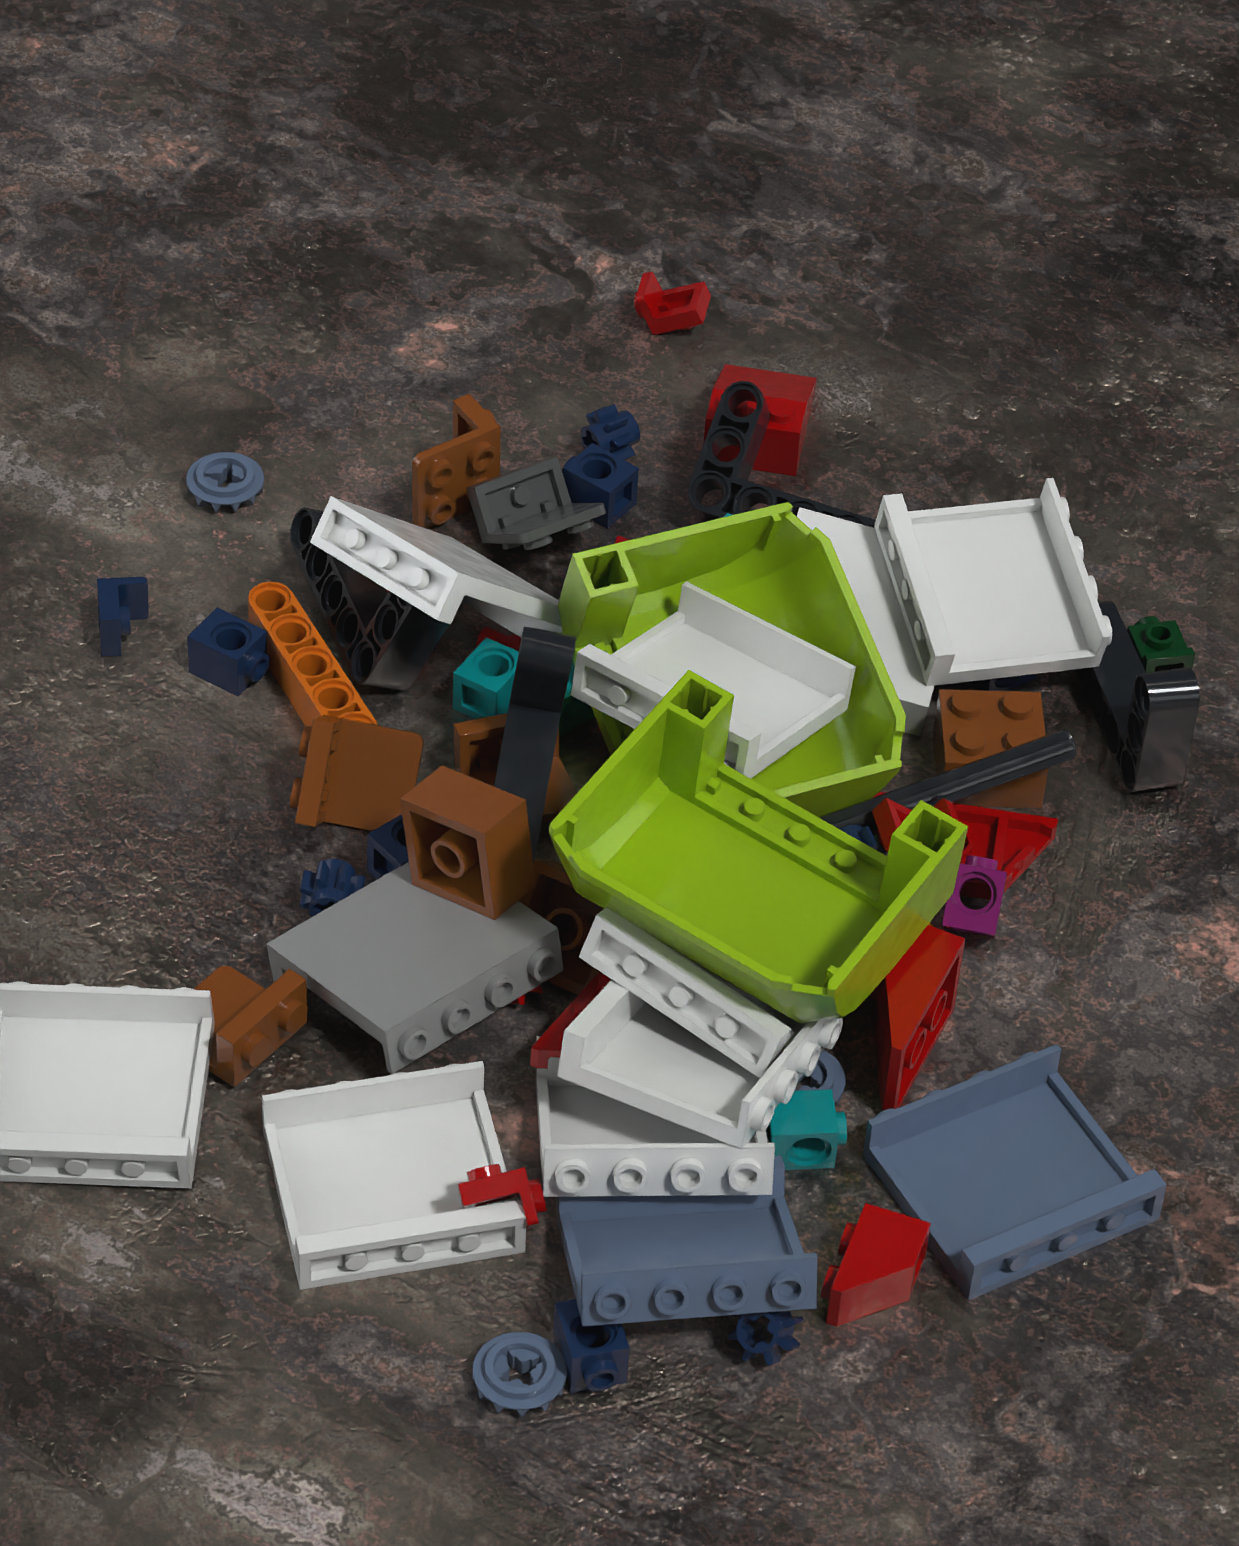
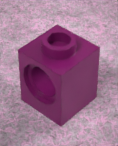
(980, 921)

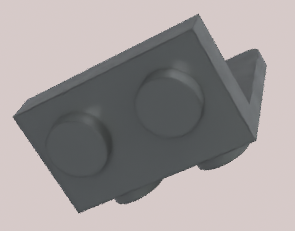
(529, 506)

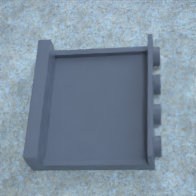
(1008, 1173)
(685, 1255)

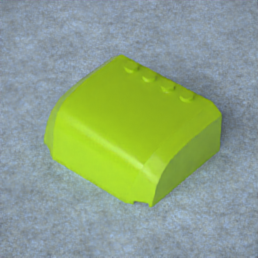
(782, 575)
(745, 873)

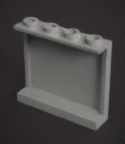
(416, 963)

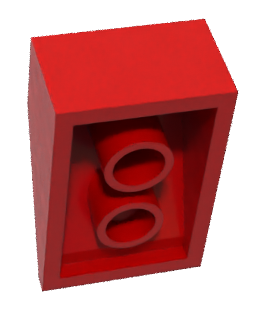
(789, 407)
(914, 1009)

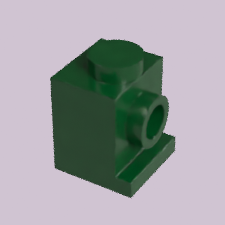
(1160, 644)

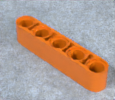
(302, 658)

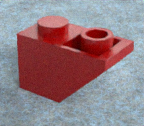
(878, 1264)

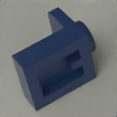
(119, 603)

